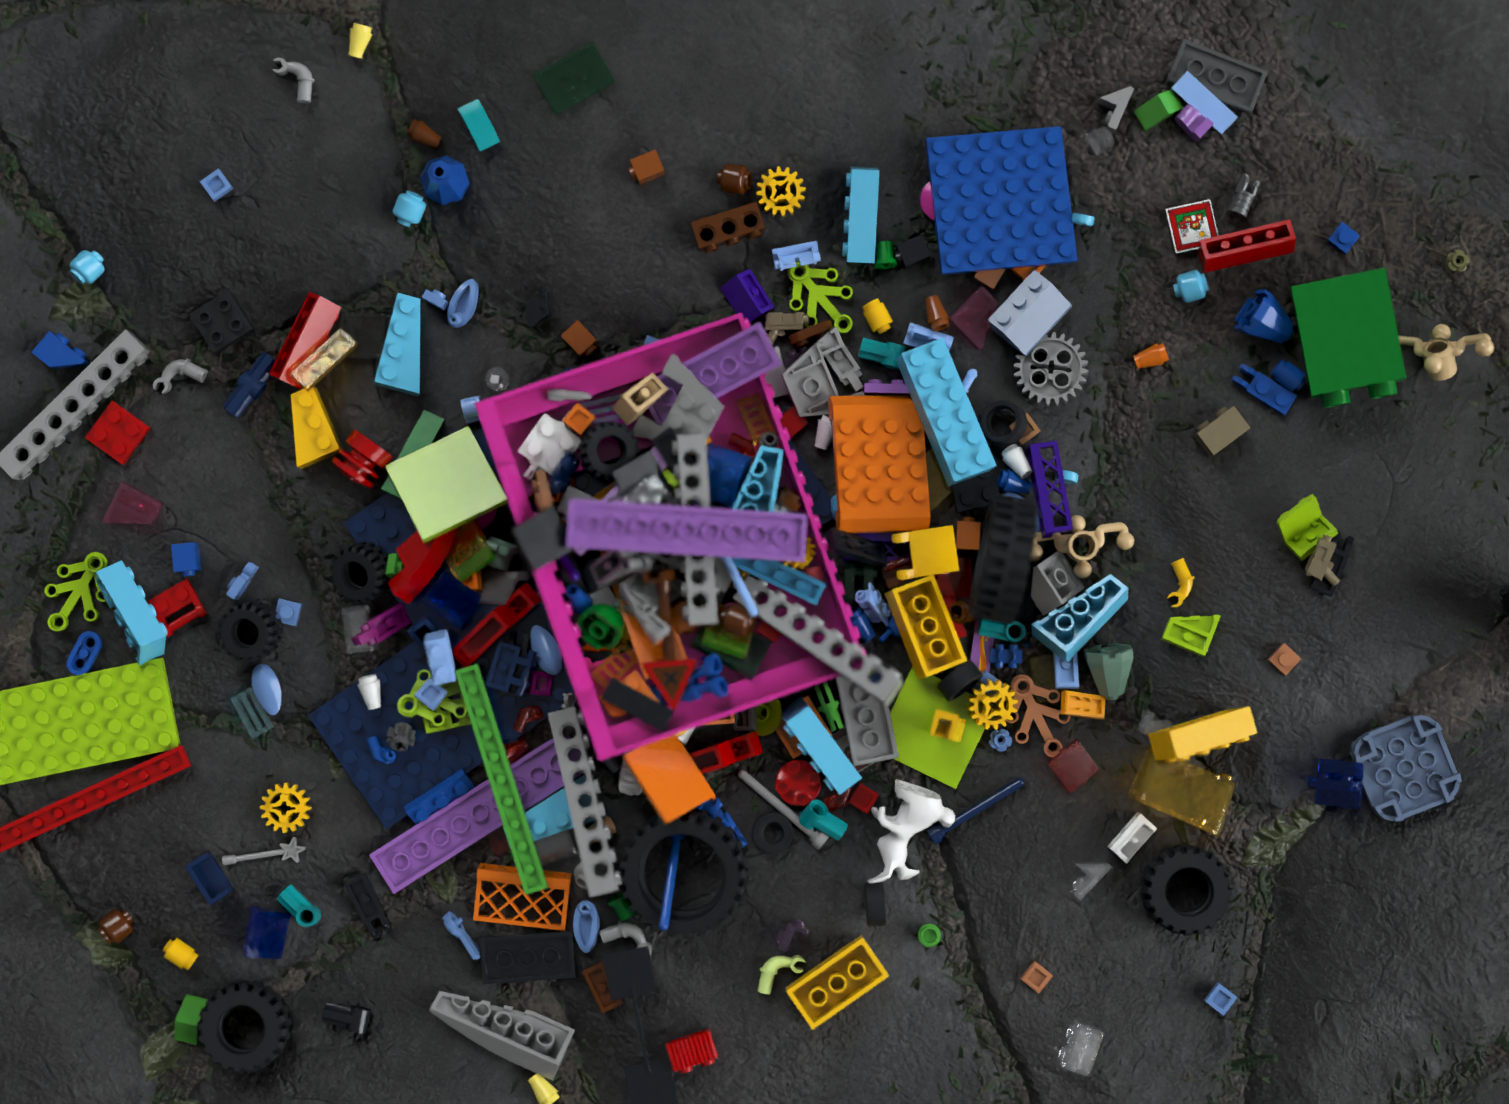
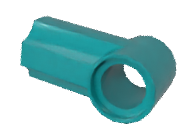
(881, 352)
(1000, 630)
(817, 816)
(297, 905)

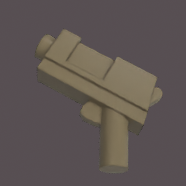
(779, 322)
(1319, 563)

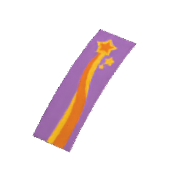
(980, 649)

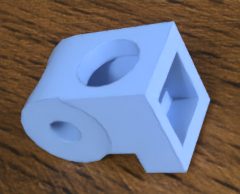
(469, 409)

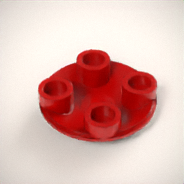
(798, 782)

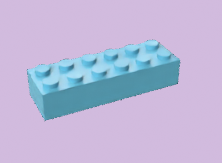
(945, 412)

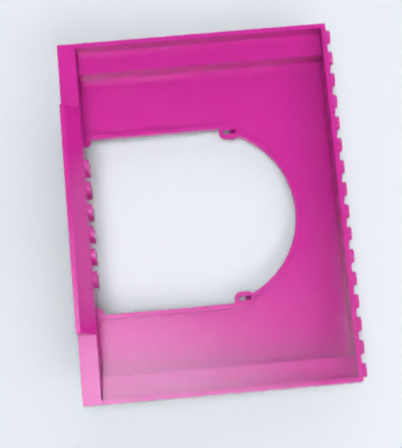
(786, 667)

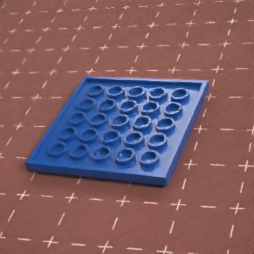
(1001, 200)

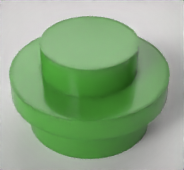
(929, 935)

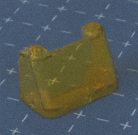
(1184, 792)

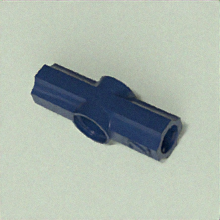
(250, 386)

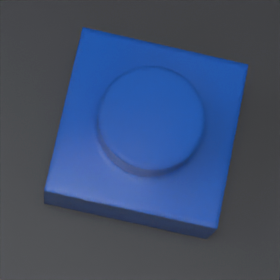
(1343, 238)

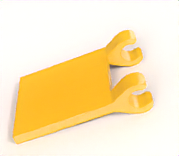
(930, 551)

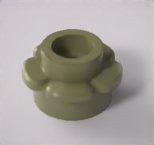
(1453, 265)

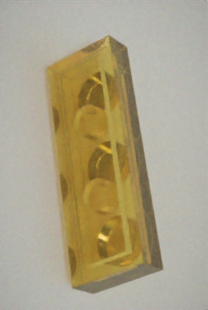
(324, 359)

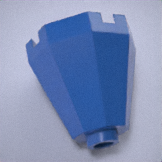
(444, 180)
(1264, 318)

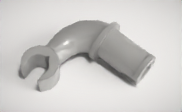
(303, 75)
(181, 367)
(624, 930)

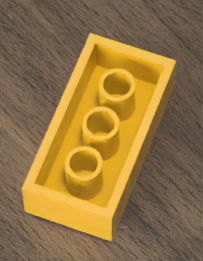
(925, 627)
(1202, 734)
(836, 982)

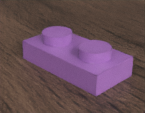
(876, 387)

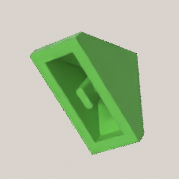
(1158, 109)
(187, 1019)

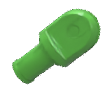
(830, 709)

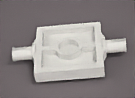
(547, 445)

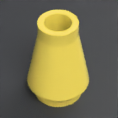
(359, 39)
(543, 1090)

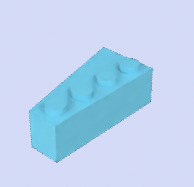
(862, 214)
(400, 354)
(761, 482)
(132, 611)
(1076, 622)
(820, 745)
(554, 814)

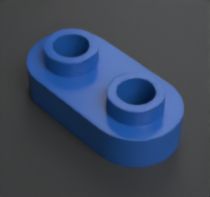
(85, 652)

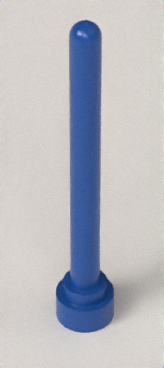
(670, 880)

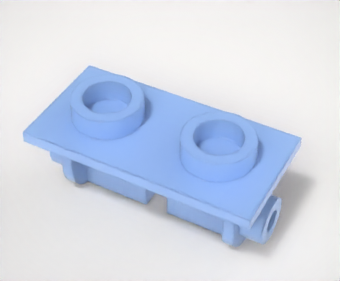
(787, 256)
(919, 336)
(873, 605)

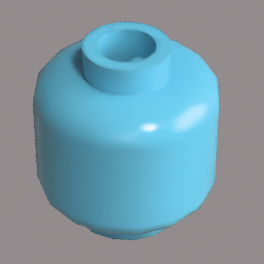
(409, 208)
(86, 267)
(1191, 286)

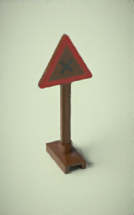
(671, 674)

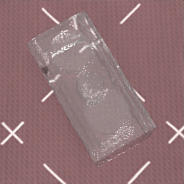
(1081, 1048)

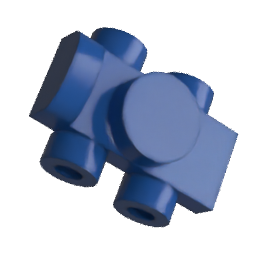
(1000, 656)

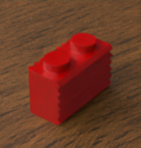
(692, 1051)

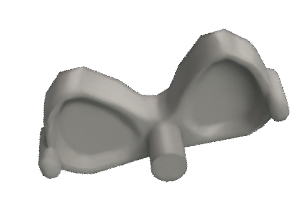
(569, 700)

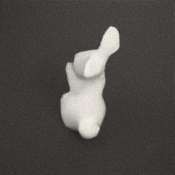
(917, 812)

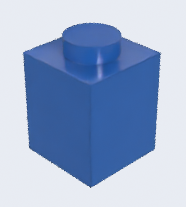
(186, 558)

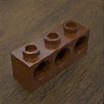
(736, 218)

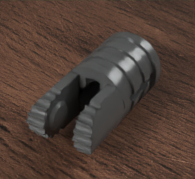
(1243, 199)

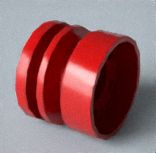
(362, 459)

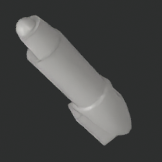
(562, 394)

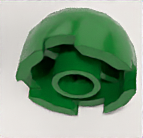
(601, 626)

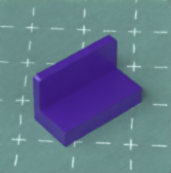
(747, 296)

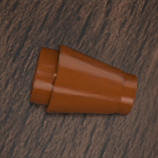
(936, 314)

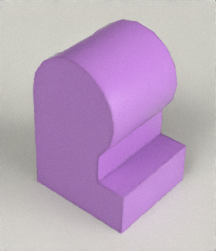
(1193, 122)

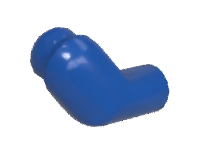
(380, 753)

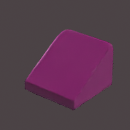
(540, 683)

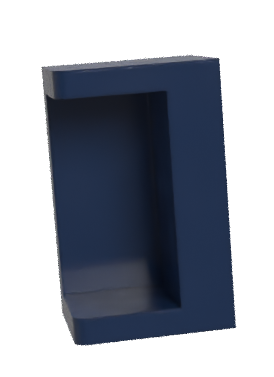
(209, 878)

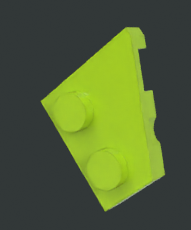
(1191, 632)

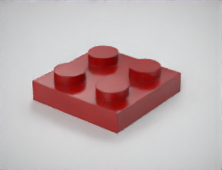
(117, 432)

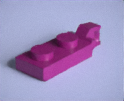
(382, 625)

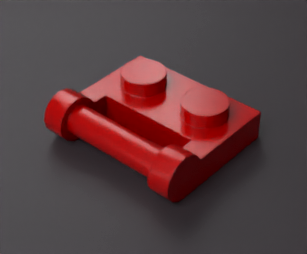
(174, 600)

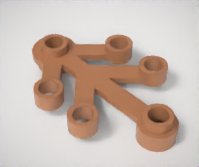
(1035, 711)

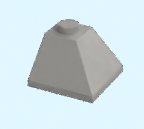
(1054, 583)

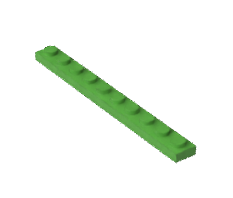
(501, 779)

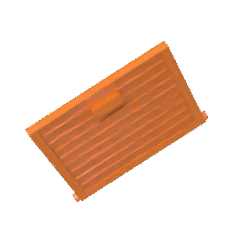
(669, 777)

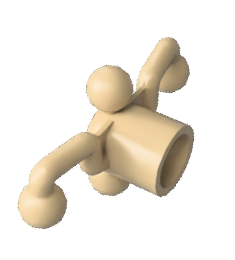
(1440, 353)
(1095, 538)

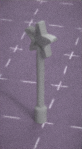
(289, 850)

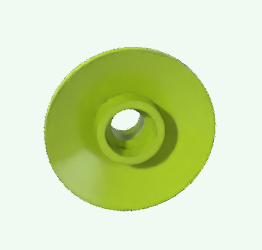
(768, 724)

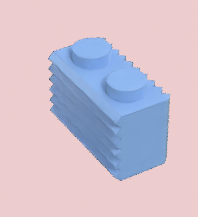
(440, 657)

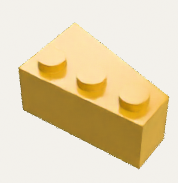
(313, 429)

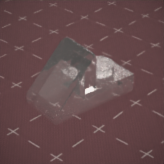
(1094, 872)

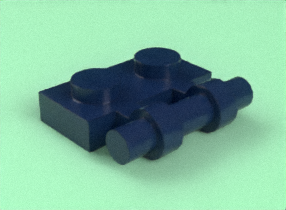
(504, 666)

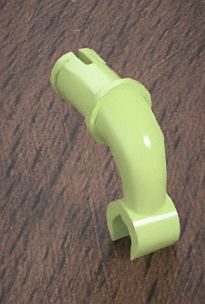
(770, 969)

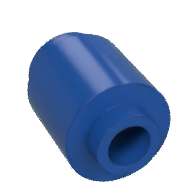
(1289, 375)

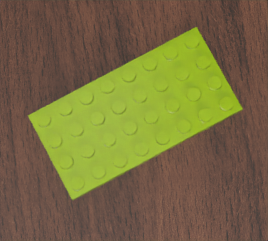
(86, 721)

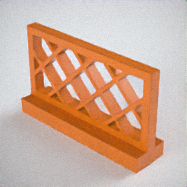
(509, 875)

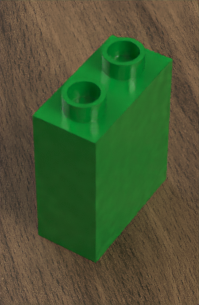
(1348, 336)

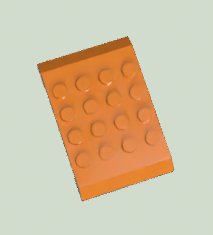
(879, 464)

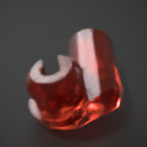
(745, 445)
(526, 715)
(838, 800)

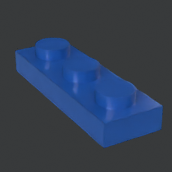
(439, 796)

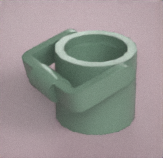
(503, 553)

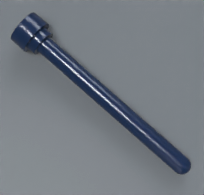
(937, 832)

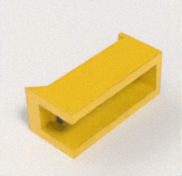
(947, 726)

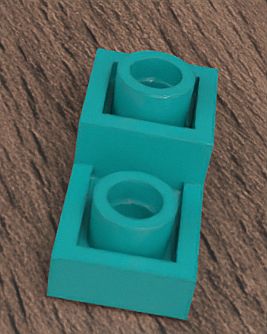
(478, 124)

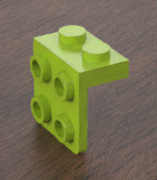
(1303, 526)

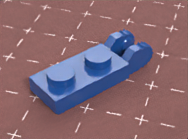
(1265, 390)

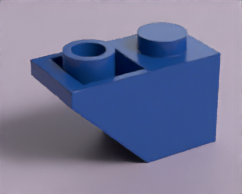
(58, 354)

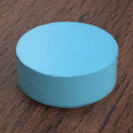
(1082, 219)
(1069, 477)

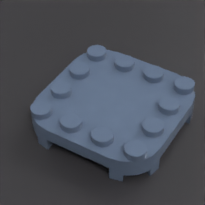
(1406, 767)

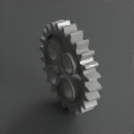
(1049, 390)

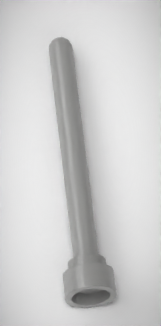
(817, 837)

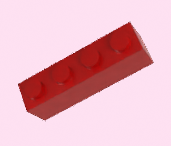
(1247, 246)
(305, 337)

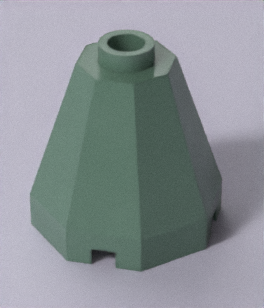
(1109, 668)

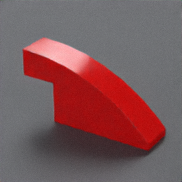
(420, 563)
(496, 625)
(727, 752)

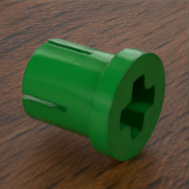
(884, 255)
(620, 906)

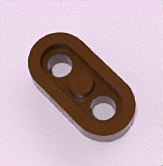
(803, 336)
(788, 497)

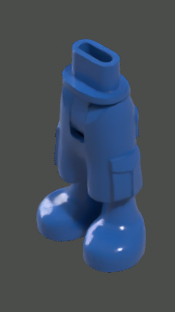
(694, 690)

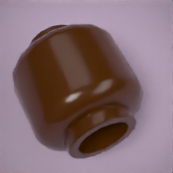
(734, 179)
(737, 620)
(115, 926)

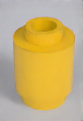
(877, 316)
(180, 953)

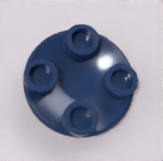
(560, 477)

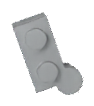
(619, 565)

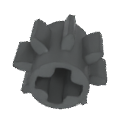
(401, 736)

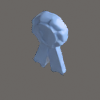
(457, 929)

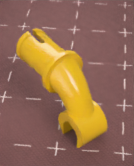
(1185, 581)

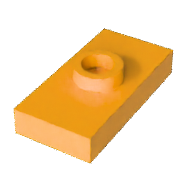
(1082, 705)

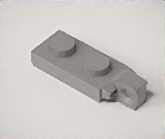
(845, 367)

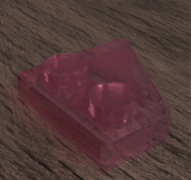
(973, 316)
(132, 507)

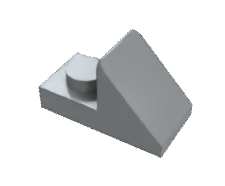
(1117, 102)

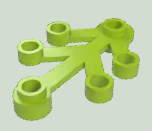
(818, 293)
(80, 589)
(425, 713)

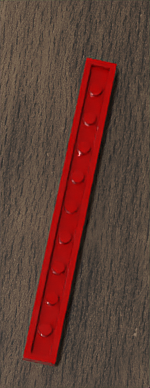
(93, 797)

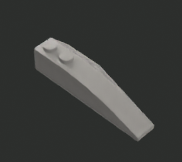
(512, 1034)

